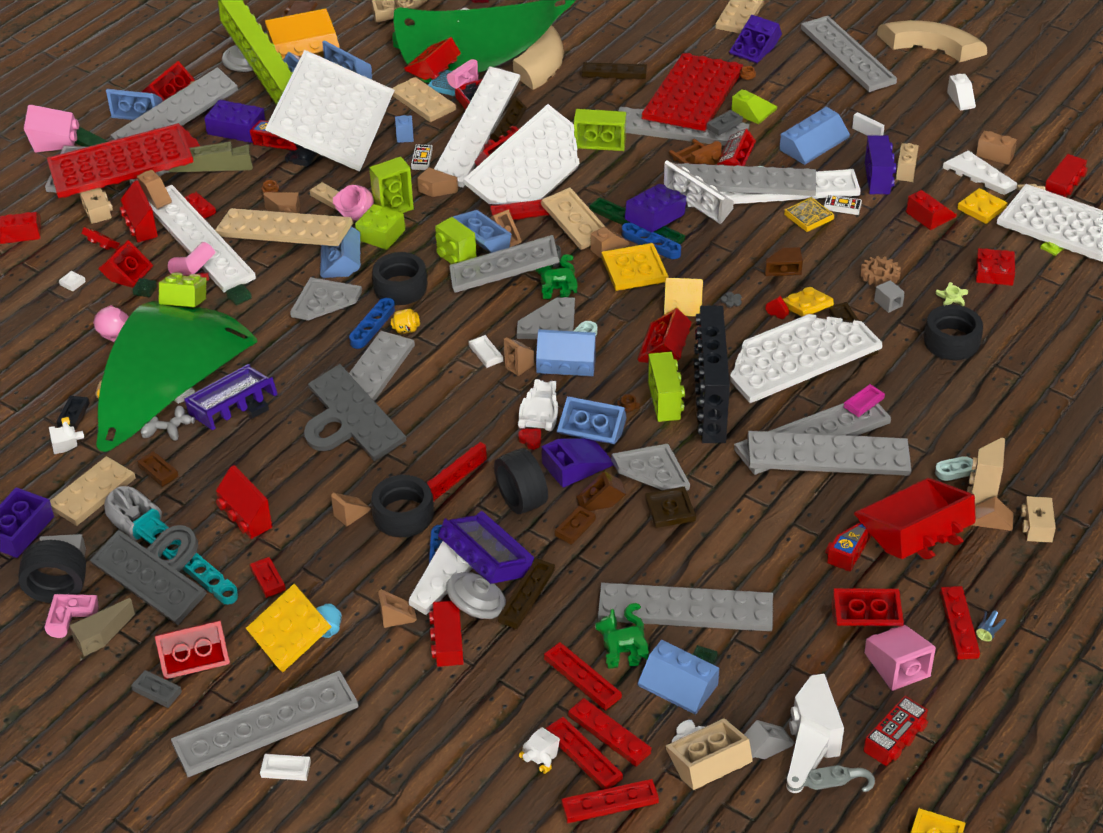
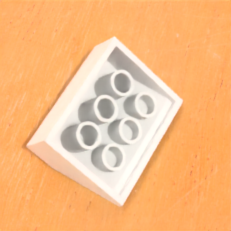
(698, 193)

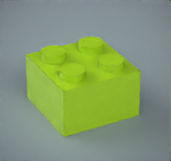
(380, 226)
(455, 241)
(182, 290)

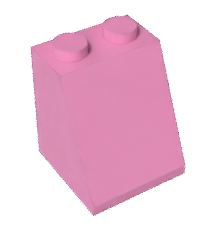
(50, 128)
(900, 656)

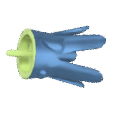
(985, 630)

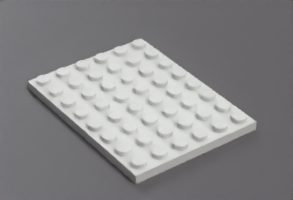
(330, 110)

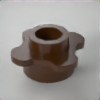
(628, 402)

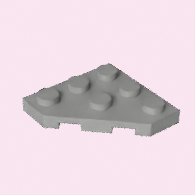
(323, 297)
(552, 316)
(652, 466)

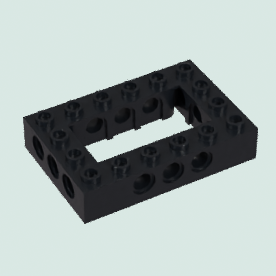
(711, 374)

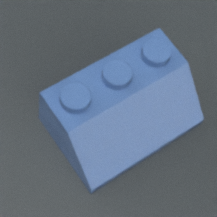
(346, 60)
(130, 104)
(487, 232)
(341, 259)
(566, 352)
(592, 420)
(679, 677)

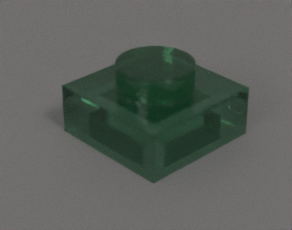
(144, 287)
(238, 294)
(706, 654)

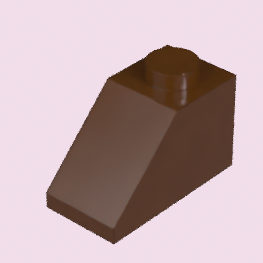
(785, 262)
(602, 493)

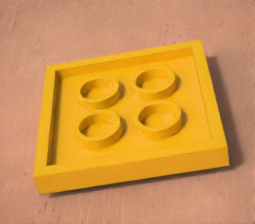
(634, 266)
(288, 627)

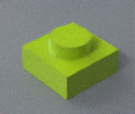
(1051, 248)

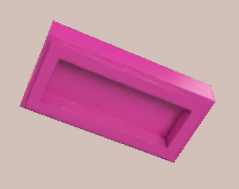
(864, 400)

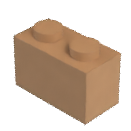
(996, 147)

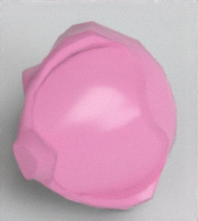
(353, 201)
(109, 322)

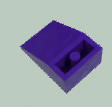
(756, 39)
(574, 459)

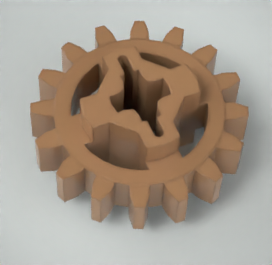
(880, 271)

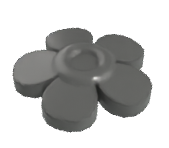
(731, 299)

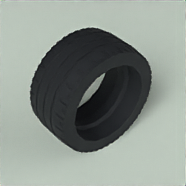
(400, 265)
(951, 346)
(521, 481)
(402, 523)
(54, 555)

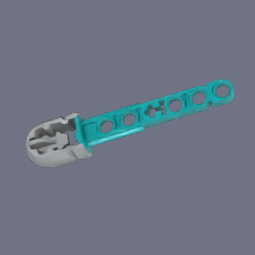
(129, 503)

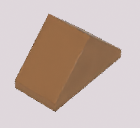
(348, 508)
(994, 515)
(395, 610)

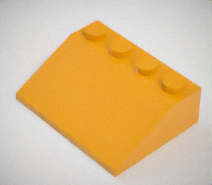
(302, 33)

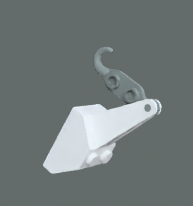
(818, 735)

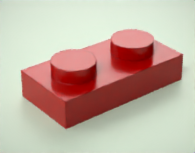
(201, 205)
(95, 236)
(267, 577)

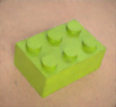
(600, 129)
(392, 185)
(665, 386)

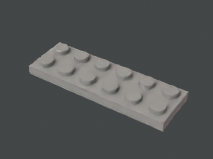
(504, 263)
(381, 362)

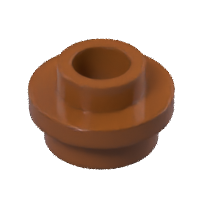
(748, 72)
(270, 186)

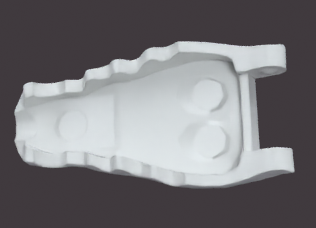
(539, 406)

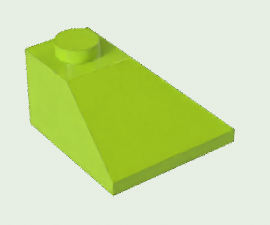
(752, 106)

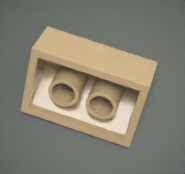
(988, 471)
(710, 753)

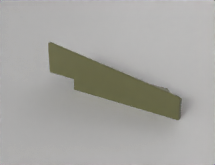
(218, 158)

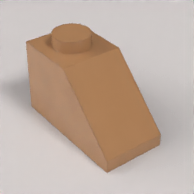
(437, 183)
(154, 189)
(282, 202)
(505, 220)
(606, 240)
(517, 356)

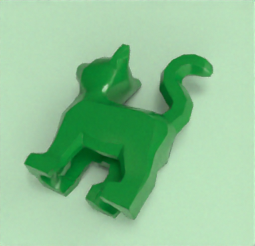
(558, 278)
(623, 640)

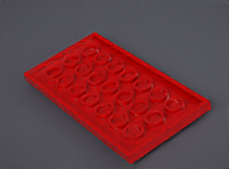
(692, 91)
(119, 160)

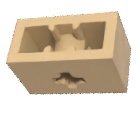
(907, 162)
(96, 205)
(1038, 519)

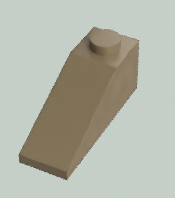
(98, 629)

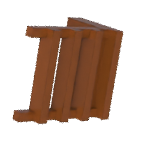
(699, 153)

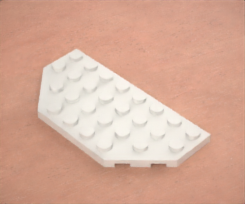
(528, 162)
(798, 353)

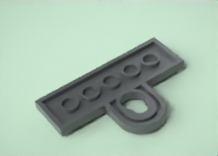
(356, 413)
(150, 577)

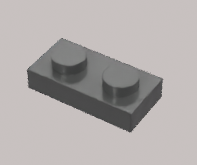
(724, 122)
(156, 688)

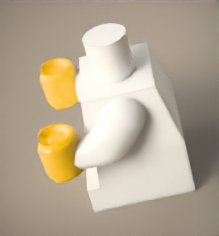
(64, 438)
(541, 749)

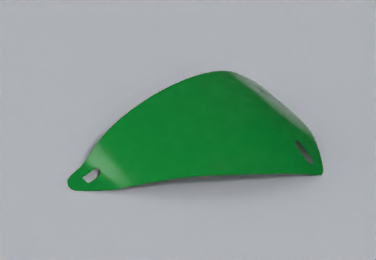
(481, 34)
(158, 359)

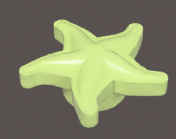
(952, 294)

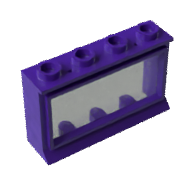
(226, 392)
(486, 547)

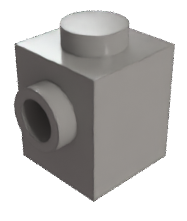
(889, 296)

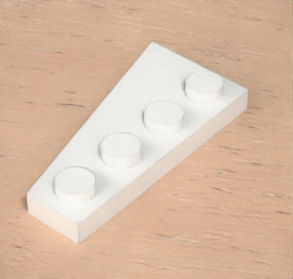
(980, 171)
(433, 583)

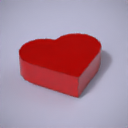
(777, 307)
(530, 437)

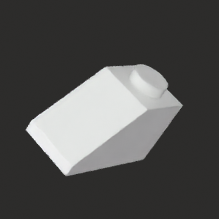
(961, 91)

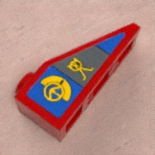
(265, 138)
(848, 547)

